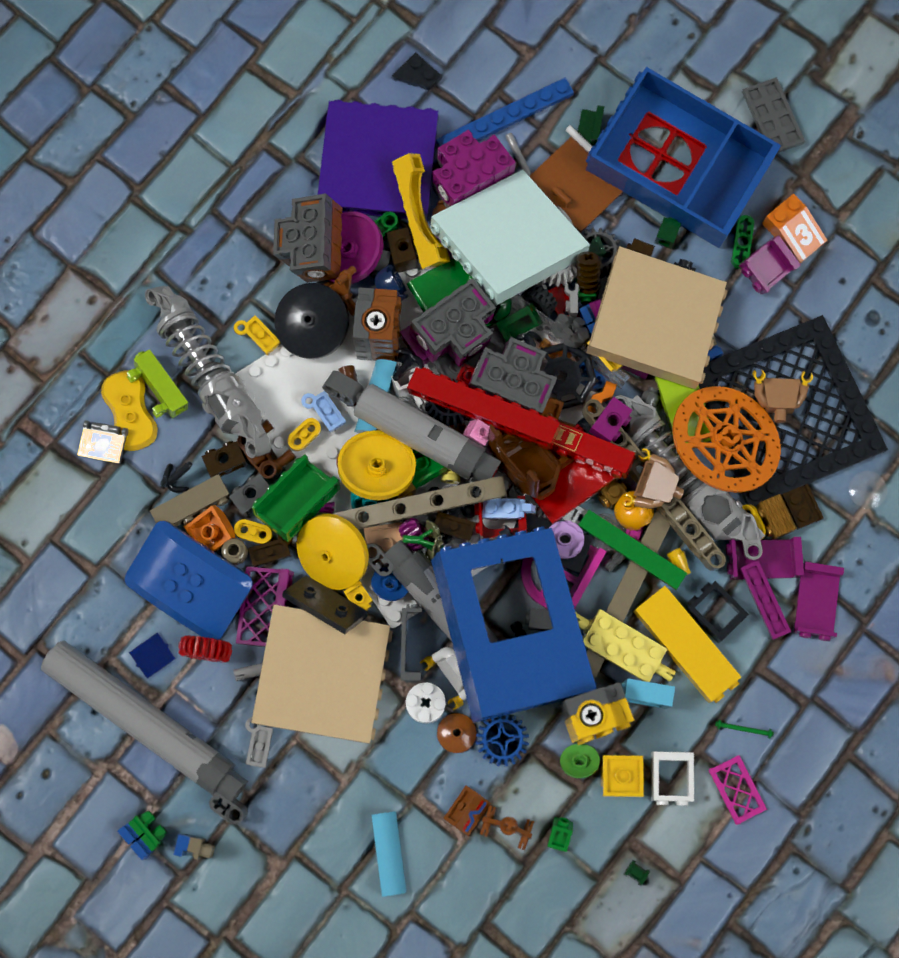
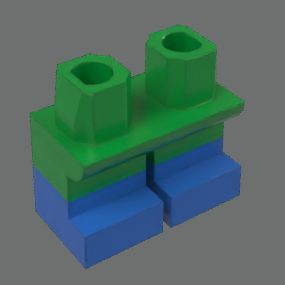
(140, 827)

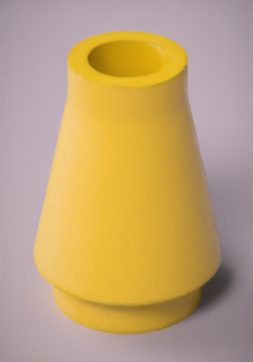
(679, 559)

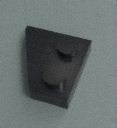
(417, 73)

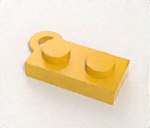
(259, 334)

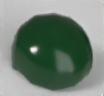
(502, 310)

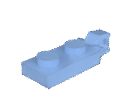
(506, 508)

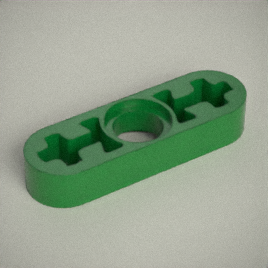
(748, 234)

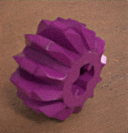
(413, 528)

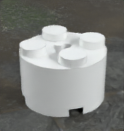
(414, 702)

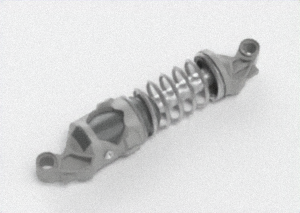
(218, 387)
(713, 508)

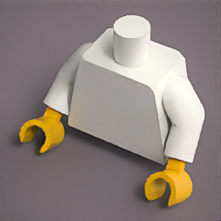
(448, 664)

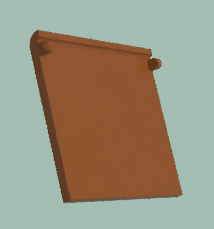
(572, 187)

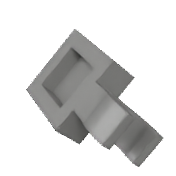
(572, 305)

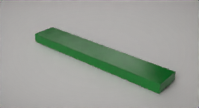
(632, 549)

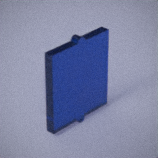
(152, 655)

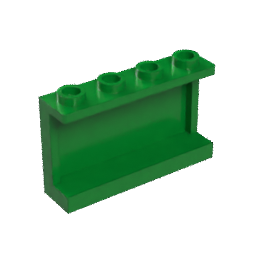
(295, 498)

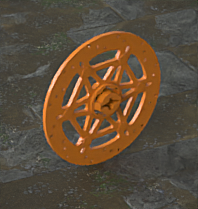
(726, 439)

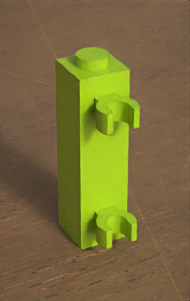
(160, 383)

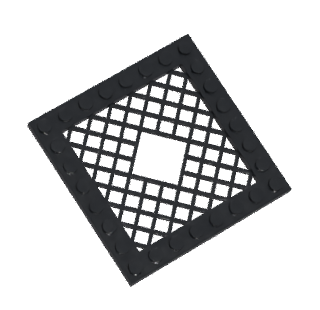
(845, 385)

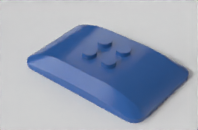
(188, 581)

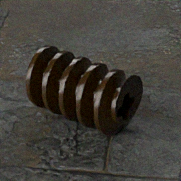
(588, 272)

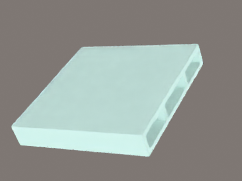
(509, 236)

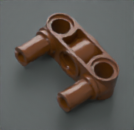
(265, 461)

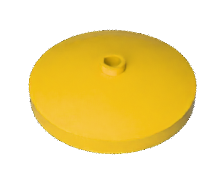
(376, 465)
(332, 551)

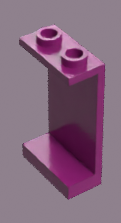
(777, 560)
(817, 601)

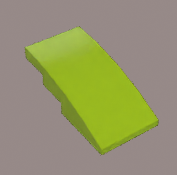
(671, 397)

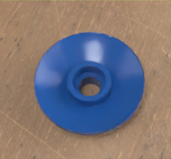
(380, 583)

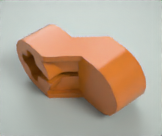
(605, 395)

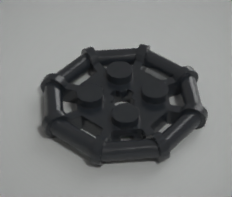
(573, 372)

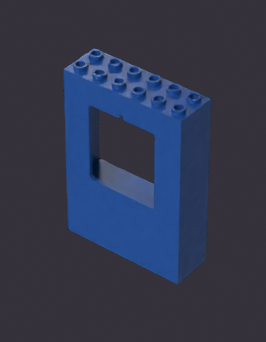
(520, 670)

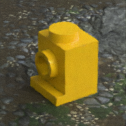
(355, 590)

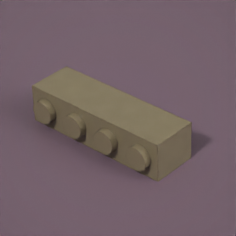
(192, 502)

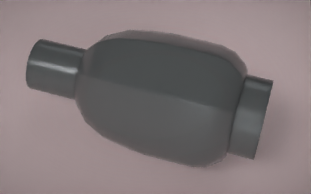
(651, 397)

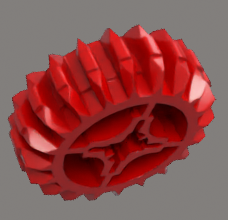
(205, 649)

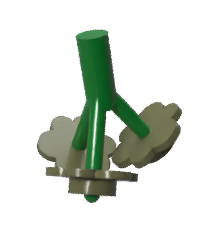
(432, 547)

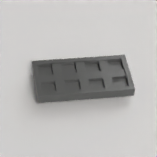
(773, 114)

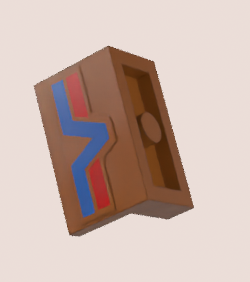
(467, 810)

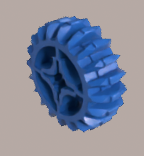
(505, 756)

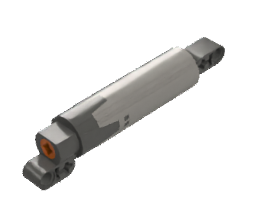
(418, 578)

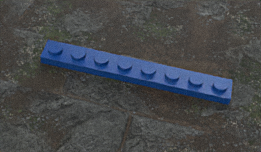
(513, 112)

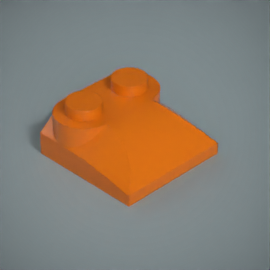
(211, 528)

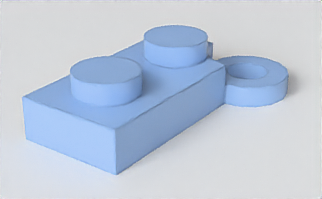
(325, 409)

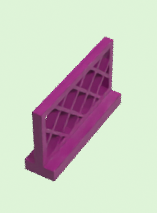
(285, 580)

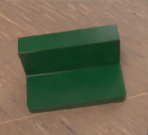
(590, 124)

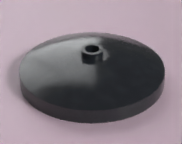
(327, 325)

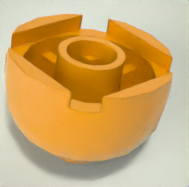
(630, 516)

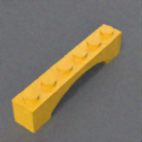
(408, 174)

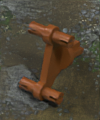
(343, 288)
(507, 826)

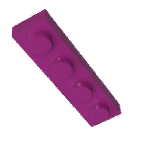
(765, 600)

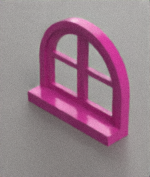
(580, 583)

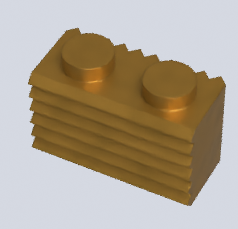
(776, 517)

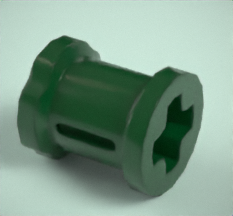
(636, 872)

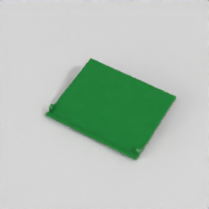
(439, 283)

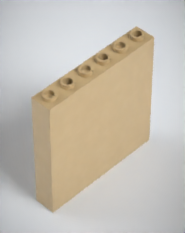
(657, 318)
(320, 677)

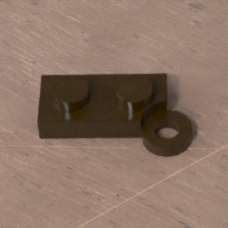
(454, 526)
(269, 552)

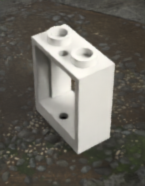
(672, 756)

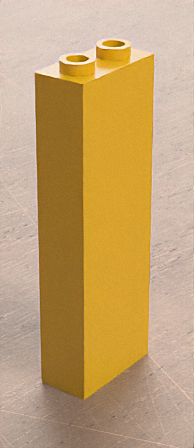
(687, 645)

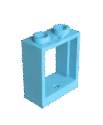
(648, 693)

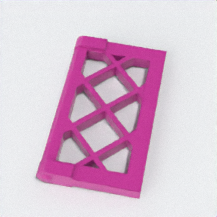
(753, 791)

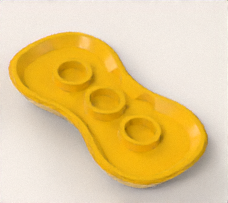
(129, 410)

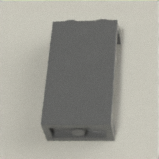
(408, 675)

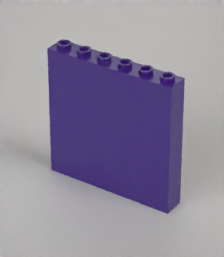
(360, 153)

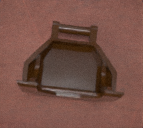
(527, 464)

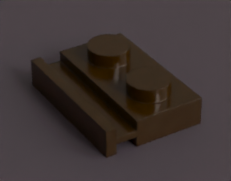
(802, 506)

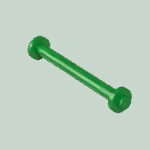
(769, 733)

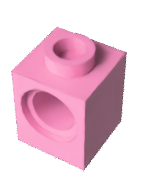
(477, 431)

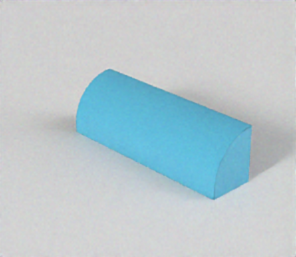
(382, 378)
(389, 854)

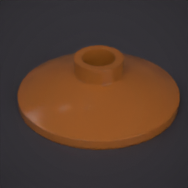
(451, 742)

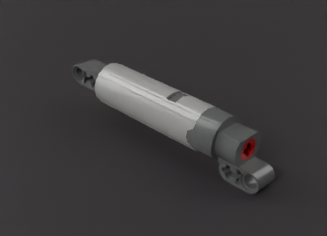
(416, 429)

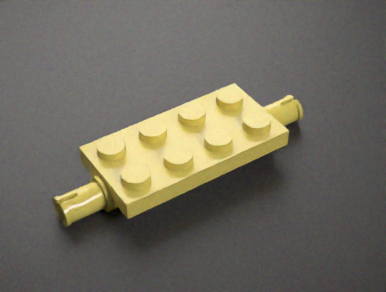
(624, 646)

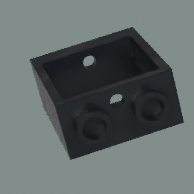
(717, 635)

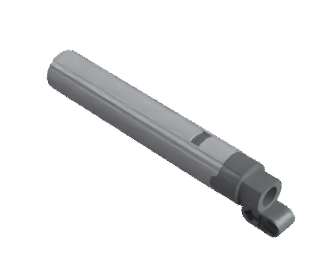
(149, 727)

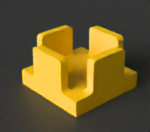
(622, 776)

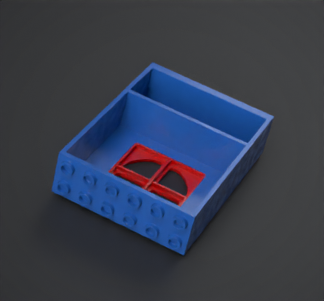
(724, 152)

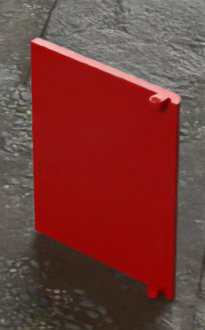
(574, 486)

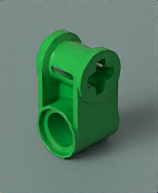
(381, 222)

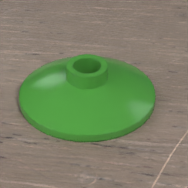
(576, 755)

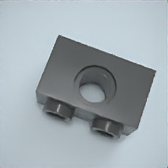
(239, 494)

